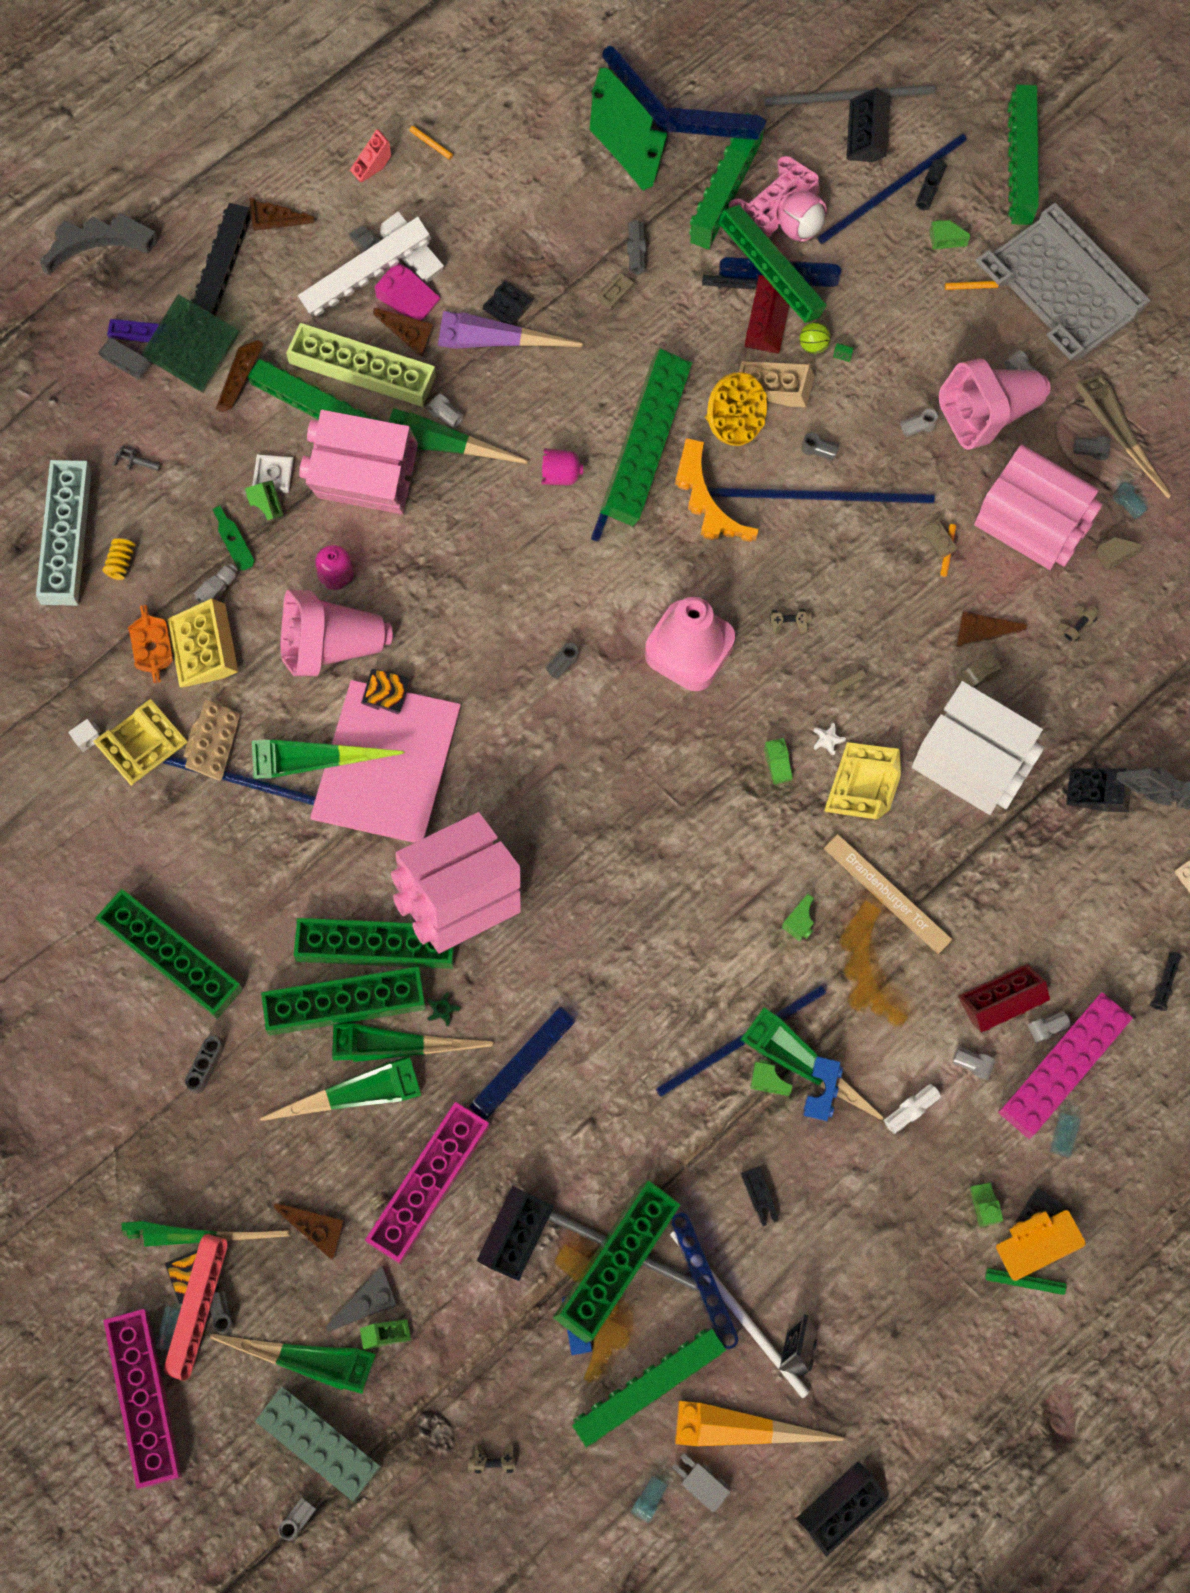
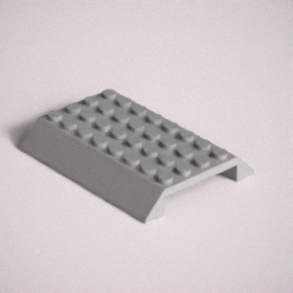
(1066, 282)

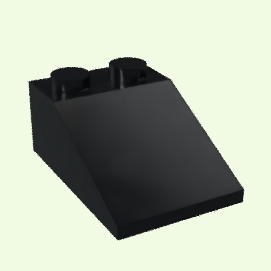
(798, 1347)

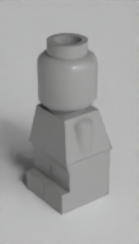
(216, 586)

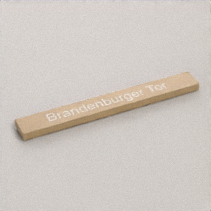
(888, 894)

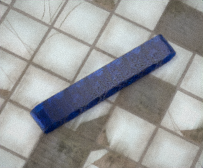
(640, 89)
(718, 123)
(806, 270)
(522, 1063)
(704, 1270)

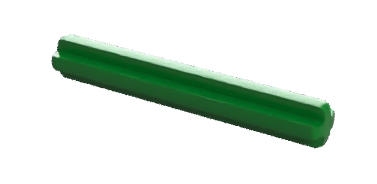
(1026, 1282)

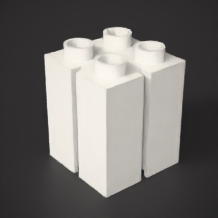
(979, 750)

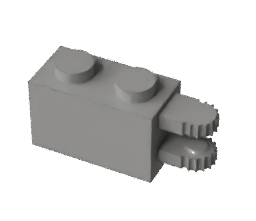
(703, 1484)

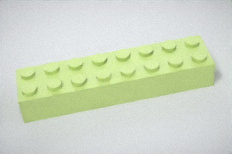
(361, 364)

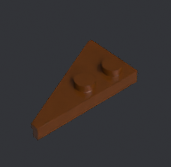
(271, 216)
(409, 330)
(979, 627)
(317, 1228)

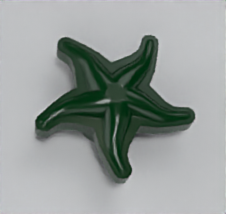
(442, 1009)

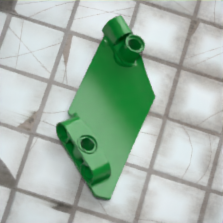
(626, 129)

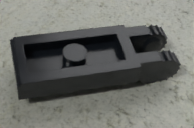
(759, 1193)

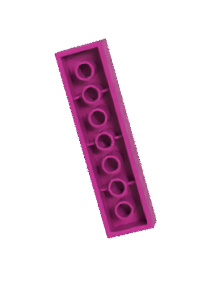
(1065, 1065)
(427, 1183)
(142, 1399)

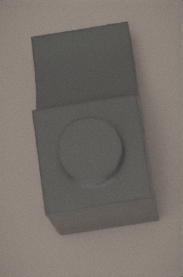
(363, 238)

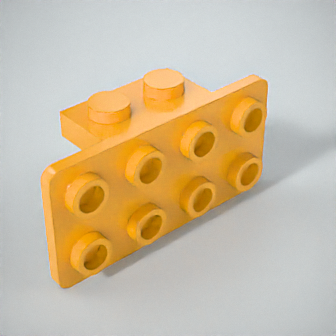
(1039, 1243)

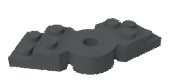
(1157, 785)

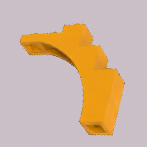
(715, 521)

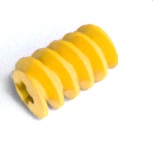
(117, 557)

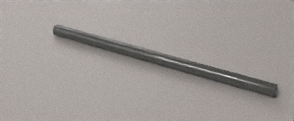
(846, 95)
(599, 1238)

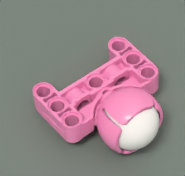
(788, 202)

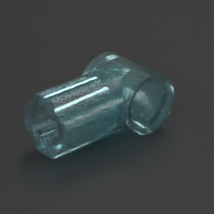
(1131, 501)
(647, 1503)

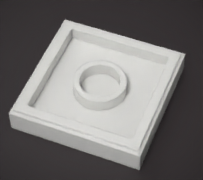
(276, 469)

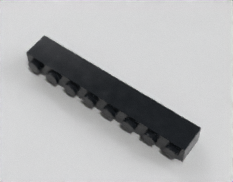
(222, 258)

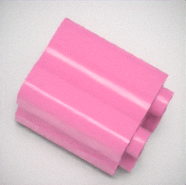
(1039, 508)

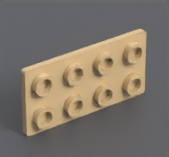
(211, 740)

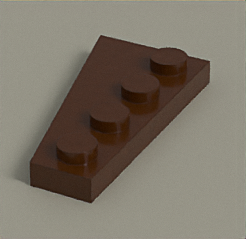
(238, 373)

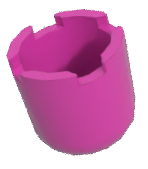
(560, 467)
(334, 567)

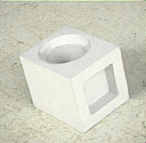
(85, 734)

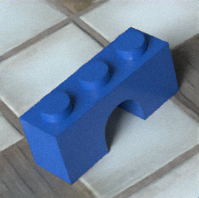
(820, 1106)

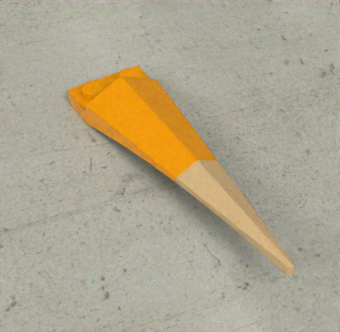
(713, 1426)

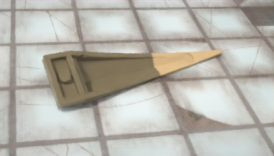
(1104, 405)

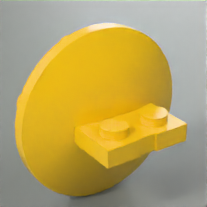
(737, 408)

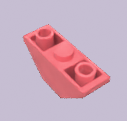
(373, 157)

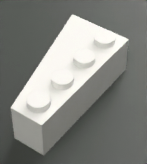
(422, 261)

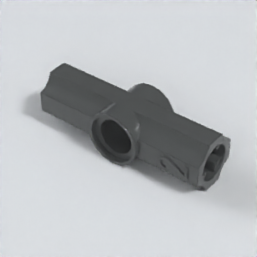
(636, 247)

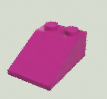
(406, 293)

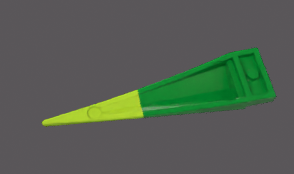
(283, 757)

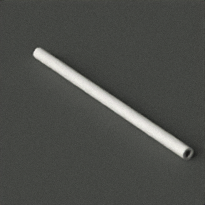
(750, 1326)

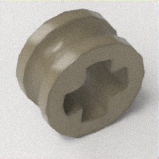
(379, 1201)

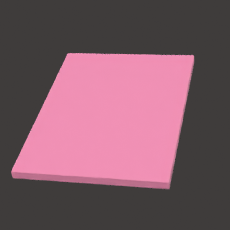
(393, 792)

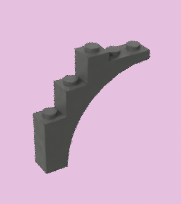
(95, 233)

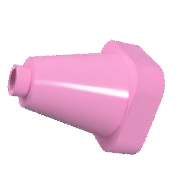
(985, 399)
(326, 633)
(690, 644)

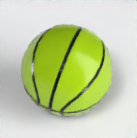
(815, 338)

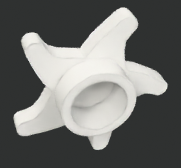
(828, 739)

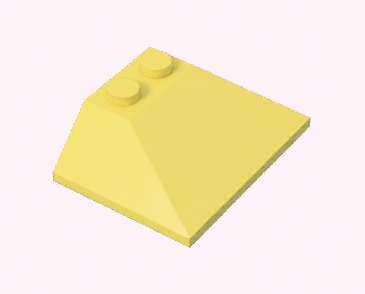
(140, 742)
(865, 781)

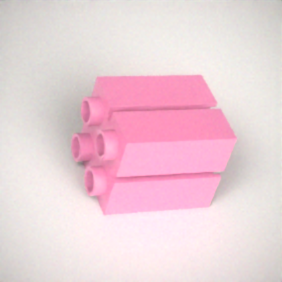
(359, 461)
(456, 883)

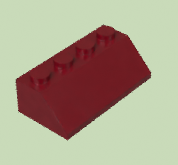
(766, 318)
(1004, 997)

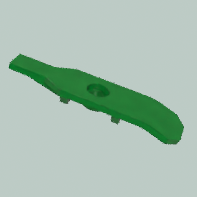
(236, 548)

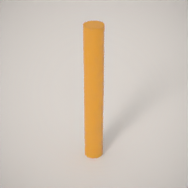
(431, 142)
(970, 285)
(946, 560)

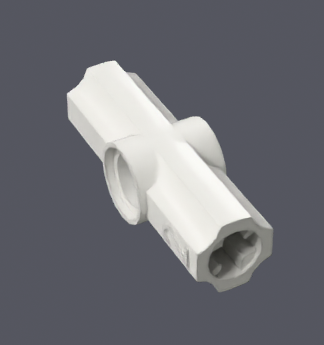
(912, 1108)

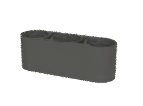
(124, 358)
(204, 1055)

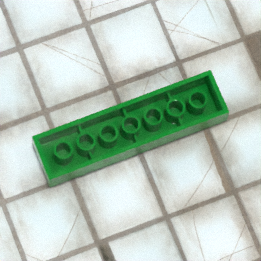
(1023, 154)
(722, 189)
(365, 944)
(169, 954)
(343, 1001)
(616, 1261)
(648, 1388)

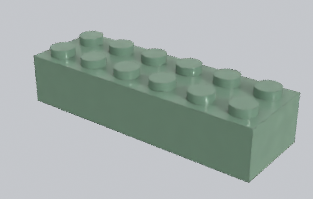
(318, 1444)

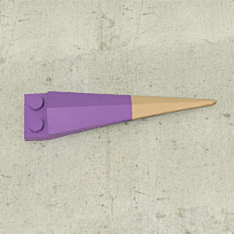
(473, 331)

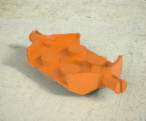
(146, 631)

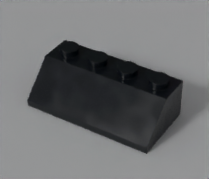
(868, 126)
(515, 1233)
(842, 1508)

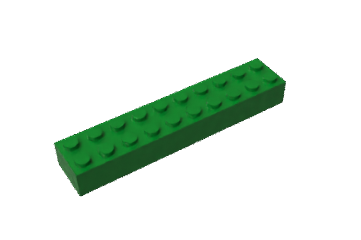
(645, 437)

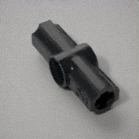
(931, 185)

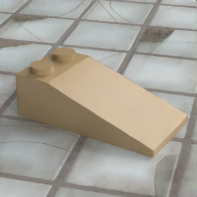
(782, 382)

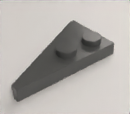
(370, 1299)

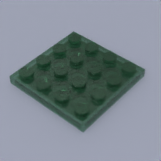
(190, 343)

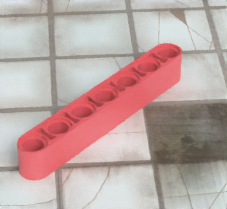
(195, 1307)

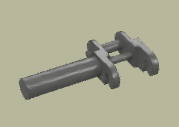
(134, 460)

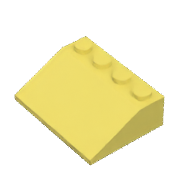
(202, 644)

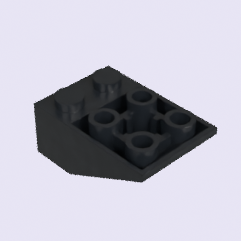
(1098, 789)

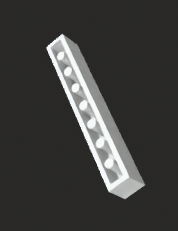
(364, 267)

